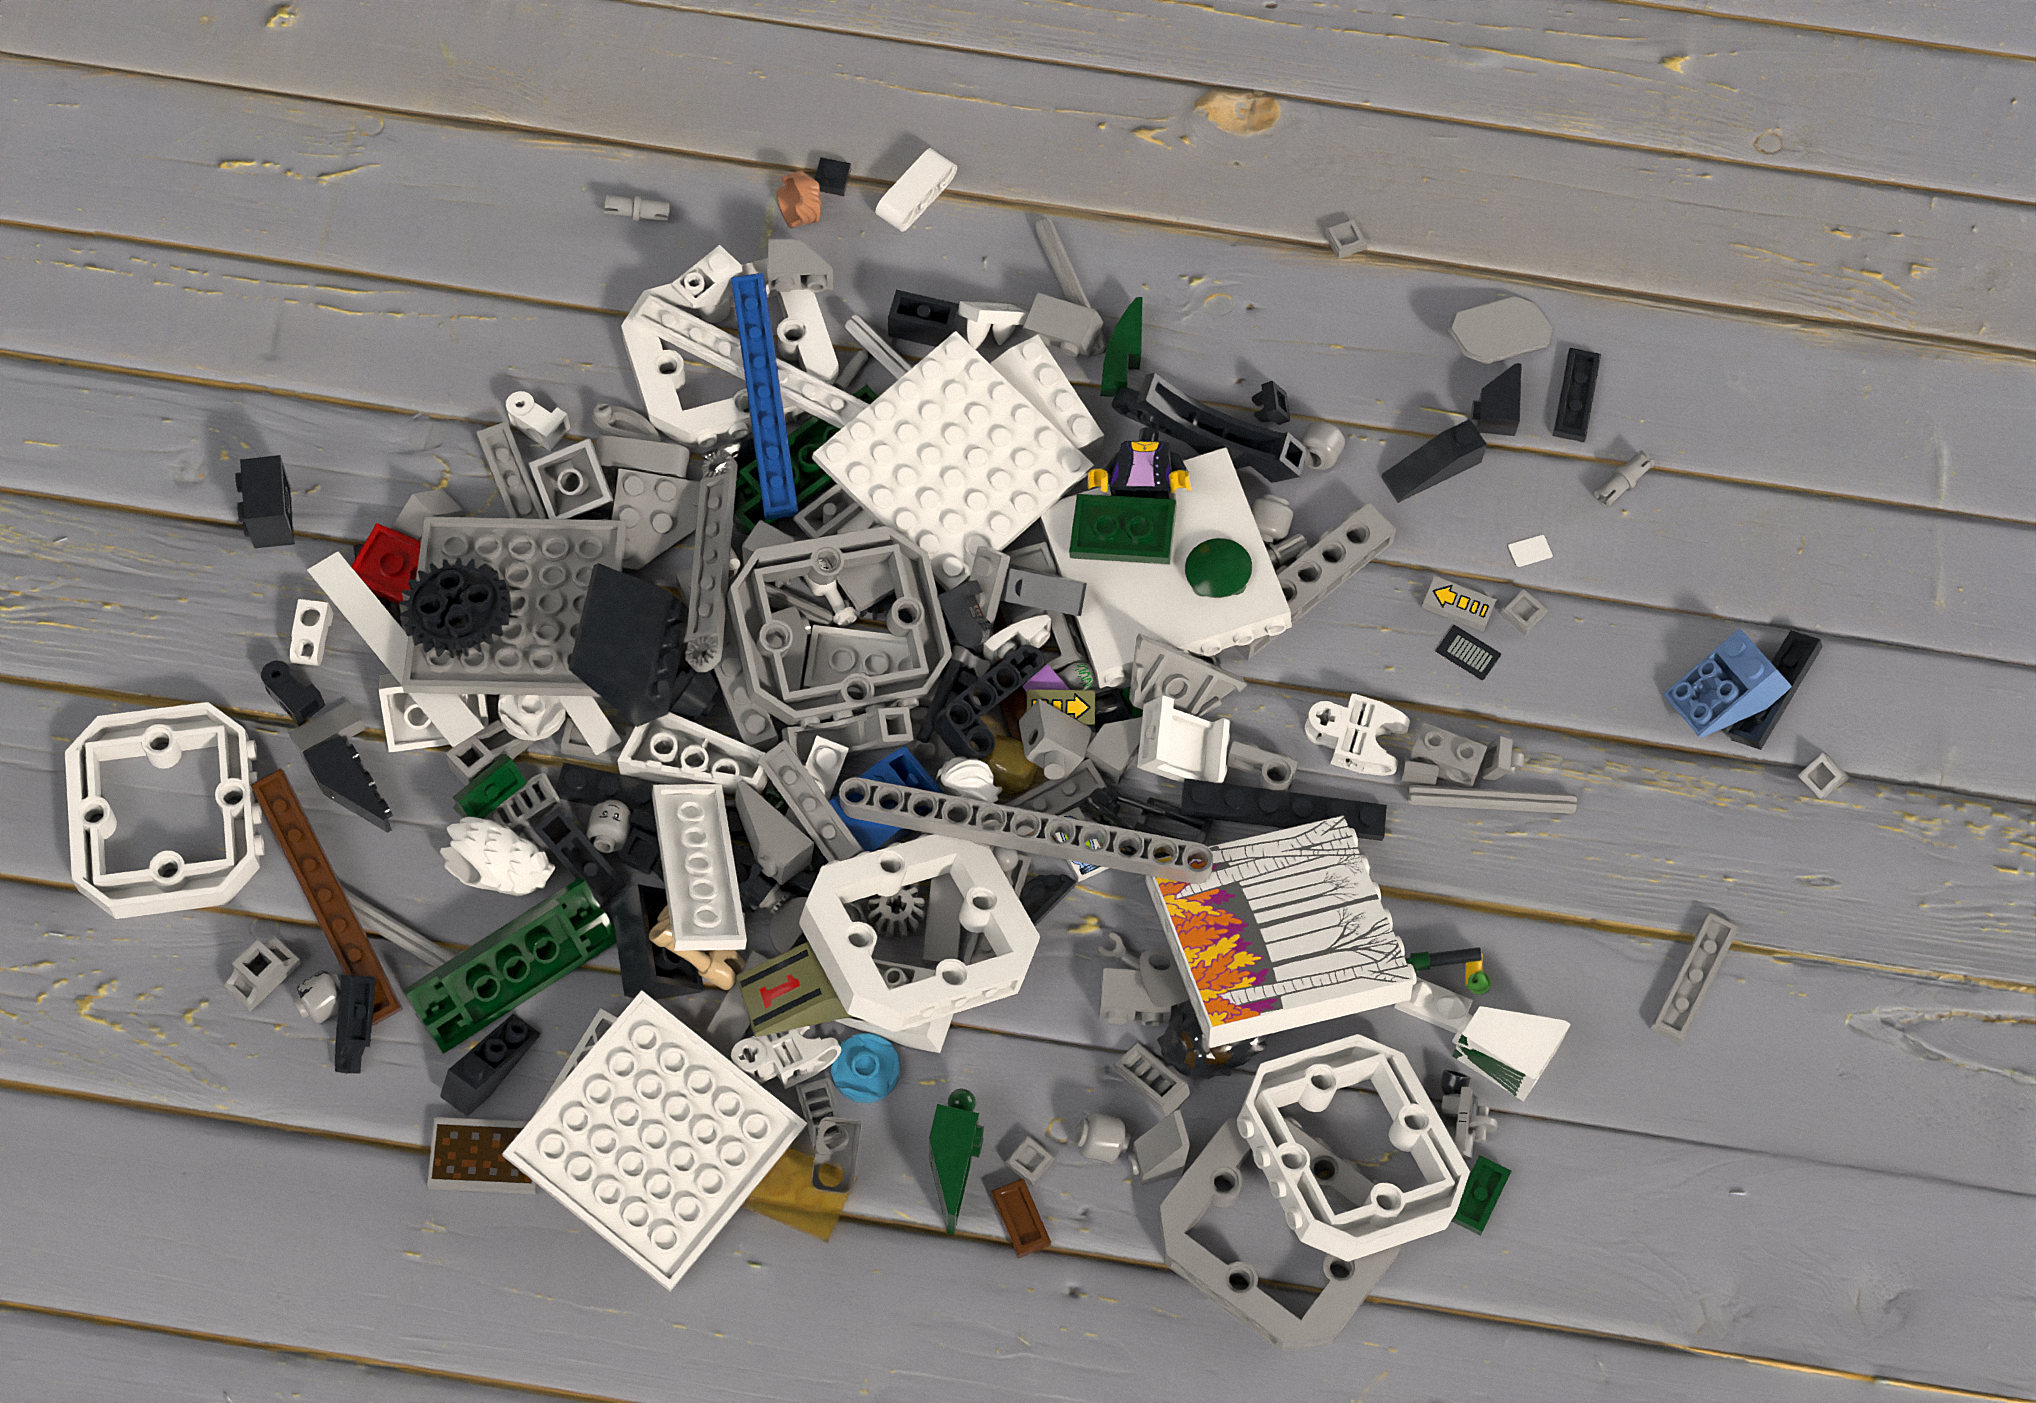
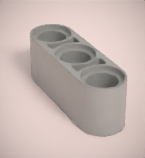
(641, 456)

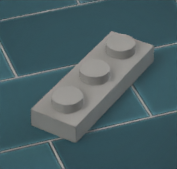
(990, 572)

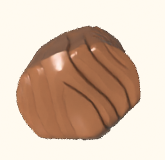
(799, 199)

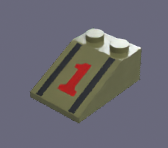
(789, 993)

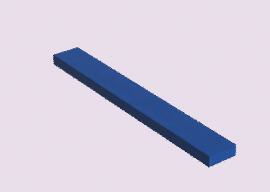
(764, 396)

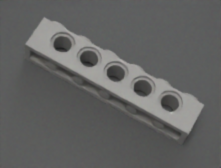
(1327, 576)

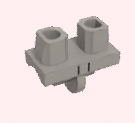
(1465, 1108)

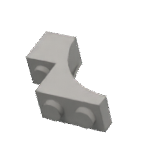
(870, 731)

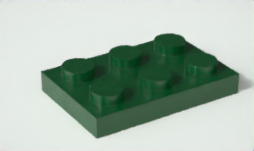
(1123, 529)

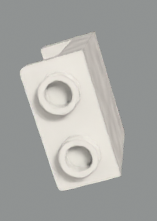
(1182, 744)

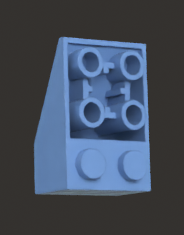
(1727, 686)

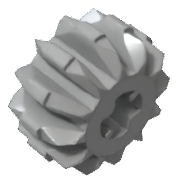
(908, 915)

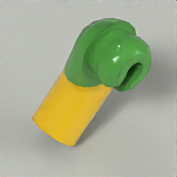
(1476, 978)

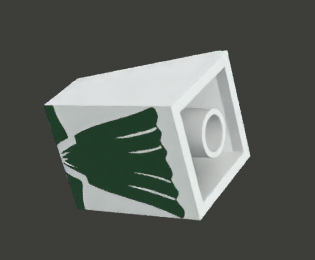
(1508, 1046)

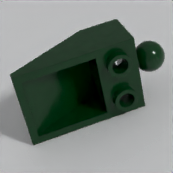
(952, 1145)

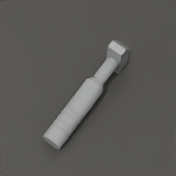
(856, 364)

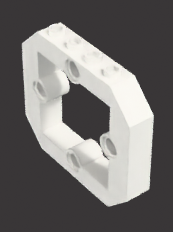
(725, 418)
(138, 735)
(987, 907)
(1305, 1206)

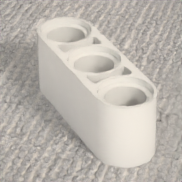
(916, 189)

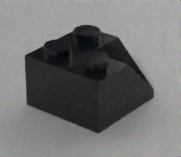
(266, 502)

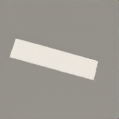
(590, 722)

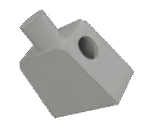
(1053, 739)

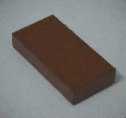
(1020, 1218)

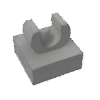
(1500, 759)

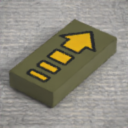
(1075, 703)

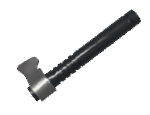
(960, 658)

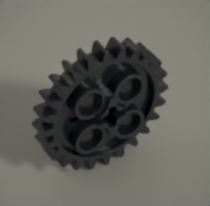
(455, 607)

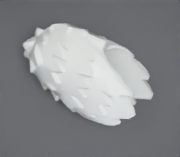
(495, 858)

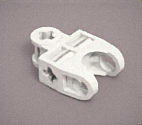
(1341, 725)
(783, 1054)

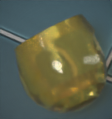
(1010, 766)

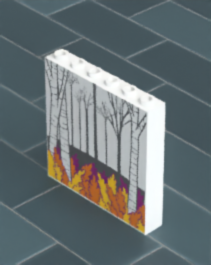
(1282, 933)

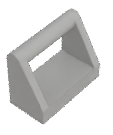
(1066, 636)

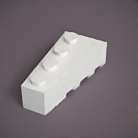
(686, 753)

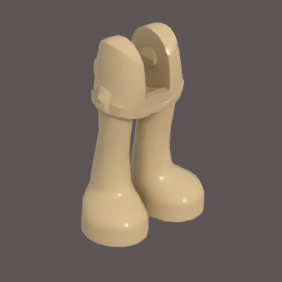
(716, 965)

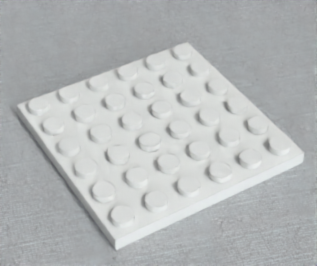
(953, 459)
(655, 1140)

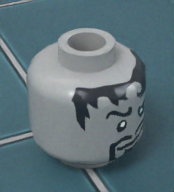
(318, 996)

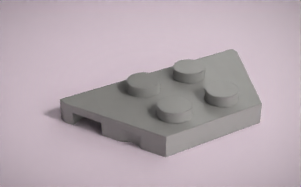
(1177, 675)

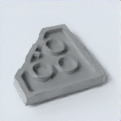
(656, 514)

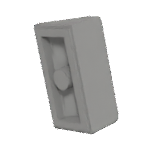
(340, 721)

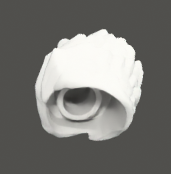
(967, 780)

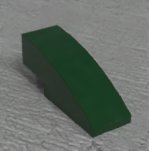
(1123, 350)

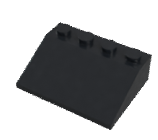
(630, 643)

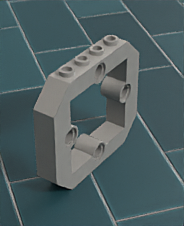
(914, 593)
(1252, 1306)

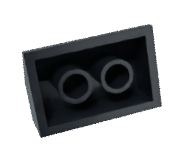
(641, 961)

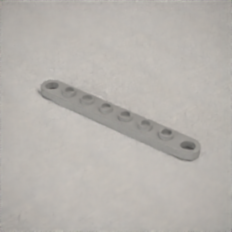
(711, 561)

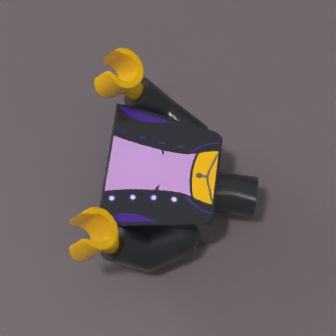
(1142, 469)

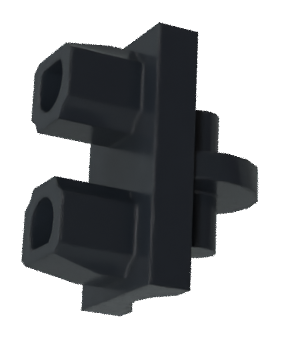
(751, 886)

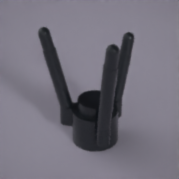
(1105, 808)

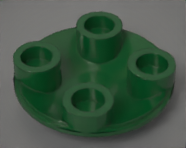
(1218, 568)

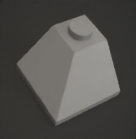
(571, 481)

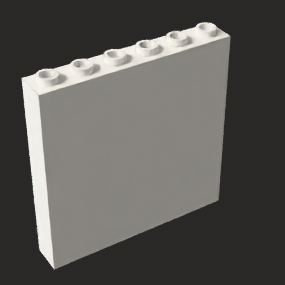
(1157, 597)

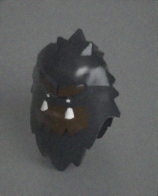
(1189, 1054)

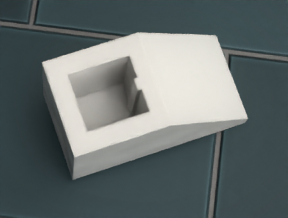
(709, 279)

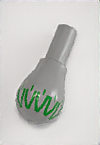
(1077, 676)

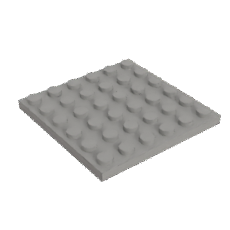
(548, 578)

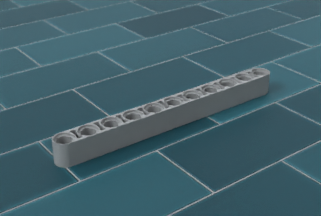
(1038, 842)

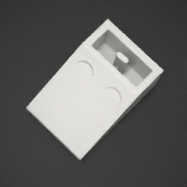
(924, 1036)

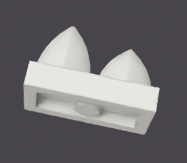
(981, 316)
(1436, 1005)

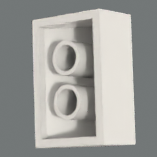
(408, 725)

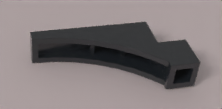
(1204, 429)

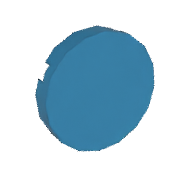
(866, 1068)

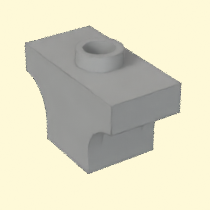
(260, 971)

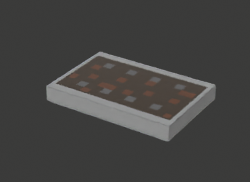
(470, 1156)

